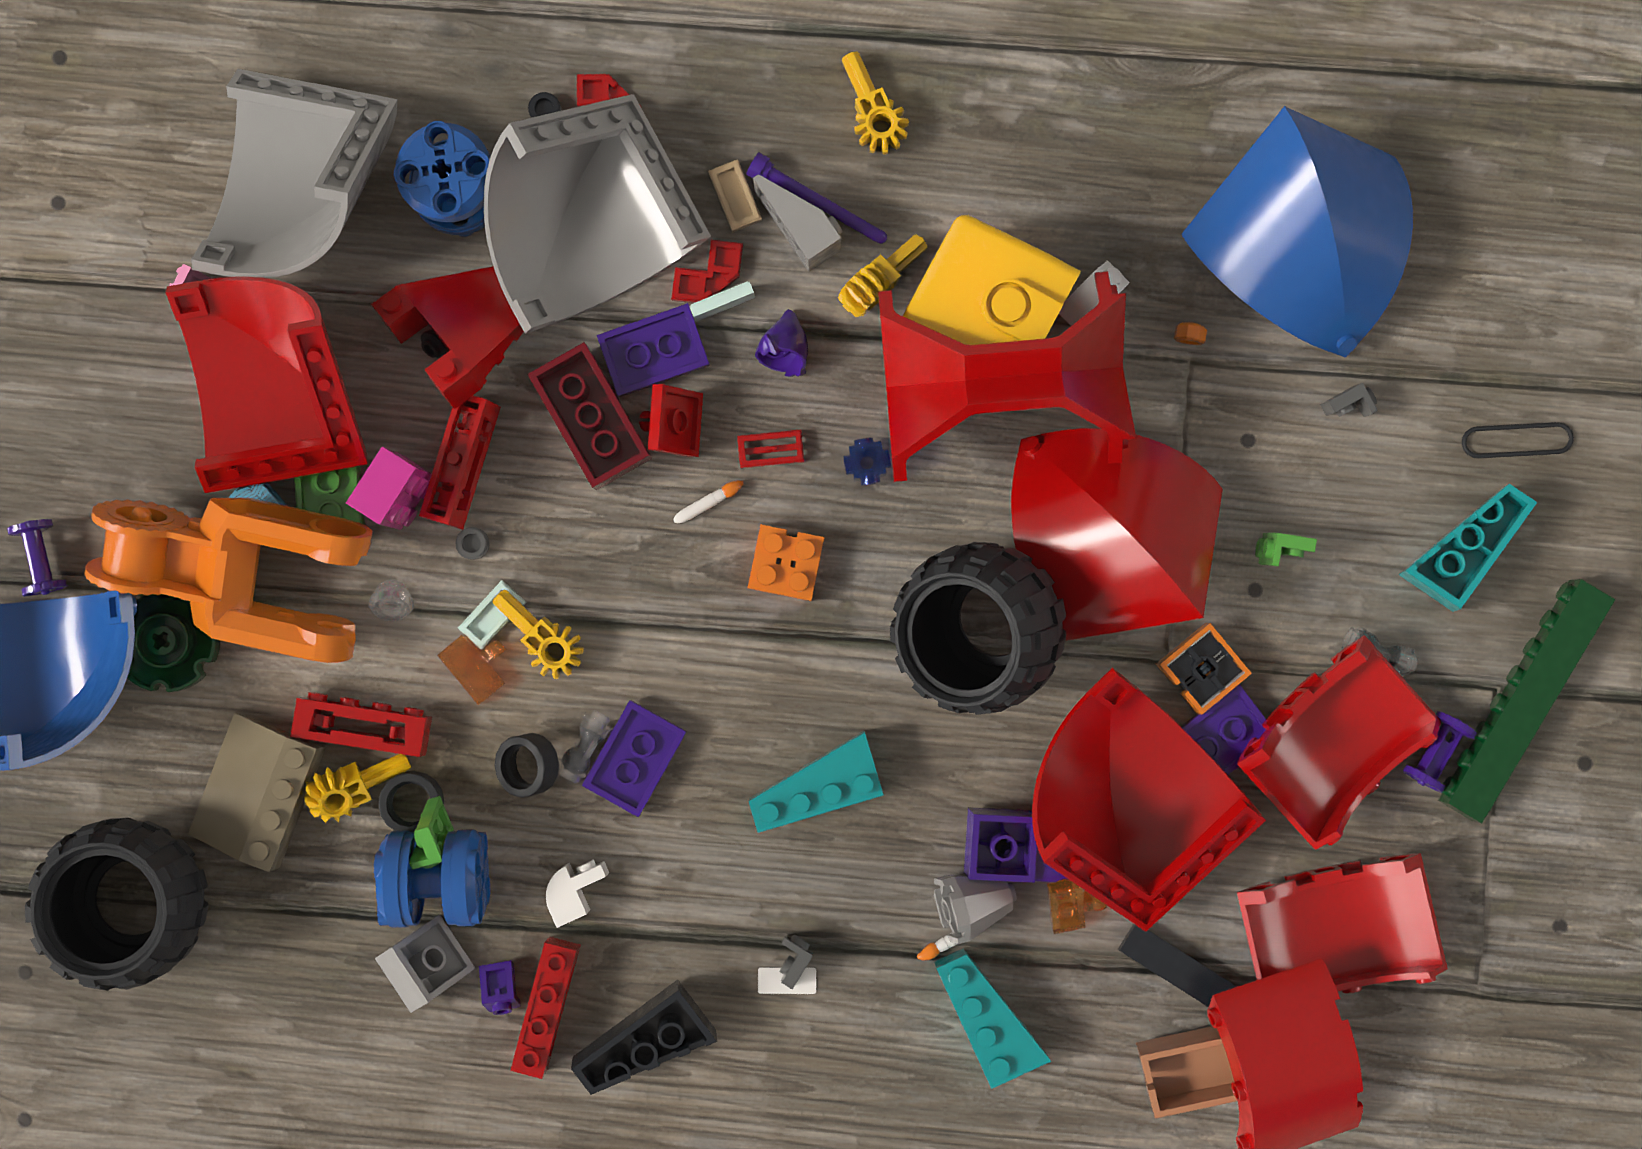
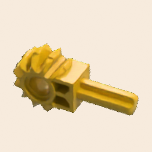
(873, 107)
(882, 274)
(539, 636)
(349, 787)

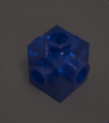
(867, 448)

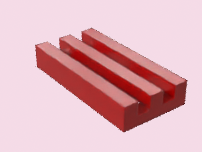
(770, 449)

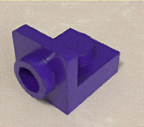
(498, 987)

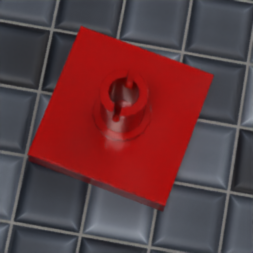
(674, 420)

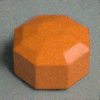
(1190, 333)

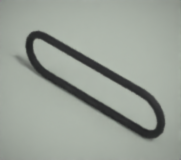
(1519, 453)

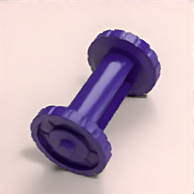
(37, 557)
(1439, 752)

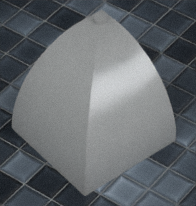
(292, 173)
(583, 210)

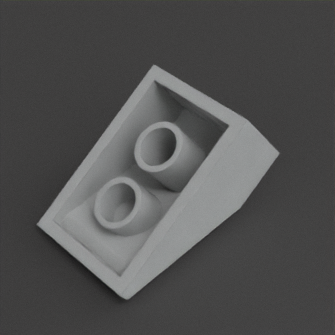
(802, 224)

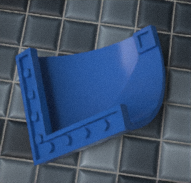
(1309, 231)
(60, 671)

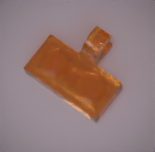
(474, 668)
(1068, 905)

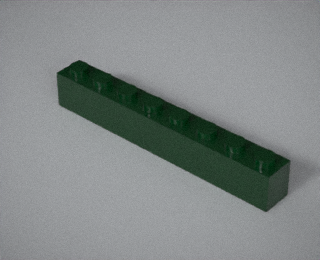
(1526, 699)

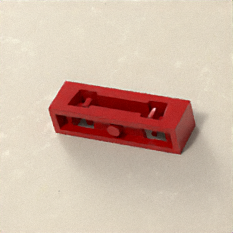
(460, 462)
(308, 717)
(545, 1007)

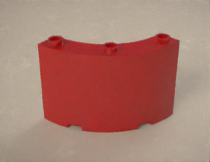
(1337, 741)
(1361, 918)
(1289, 1058)

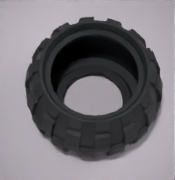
(940, 655)
(67, 913)

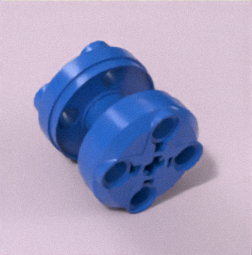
(444, 177)
(459, 880)

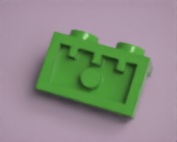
(1276, 544)
(431, 835)

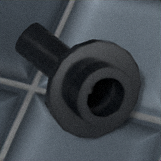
(433, 345)

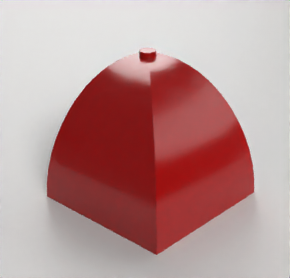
(264, 382)
(1116, 538)
(1134, 804)

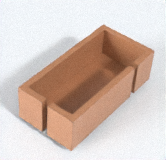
(1186, 1071)

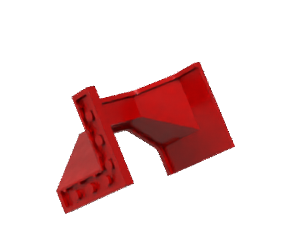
(942, 381)

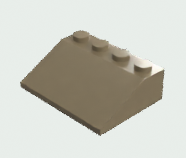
(256, 792)

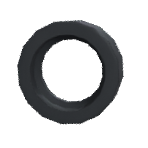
(507, 770)
(387, 794)

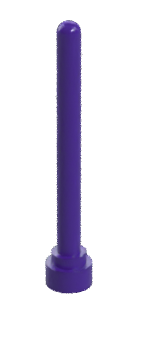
(762, 166)

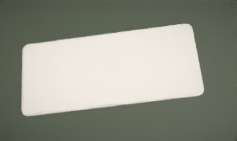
(770, 982)

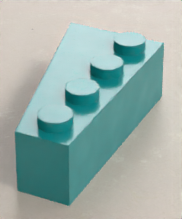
(1466, 553)
(826, 784)
(995, 1032)

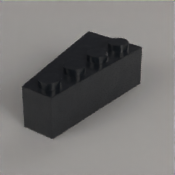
(652, 1034)

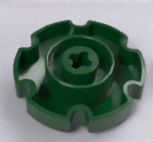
(174, 665)

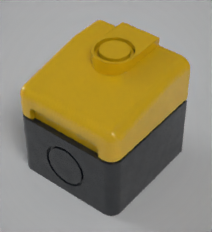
(990, 287)

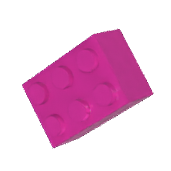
(390, 489)

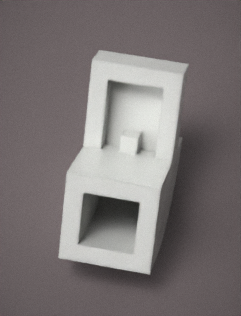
(1086, 296)
(564, 891)

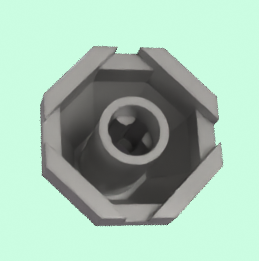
(971, 904)

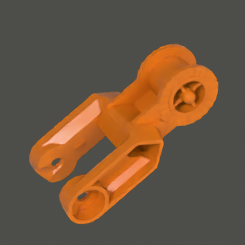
(216, 567)

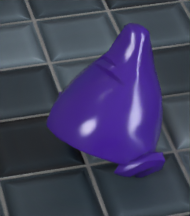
(784, 346)

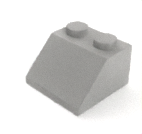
(425, 963)

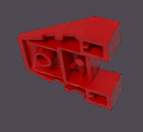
(466, 315)

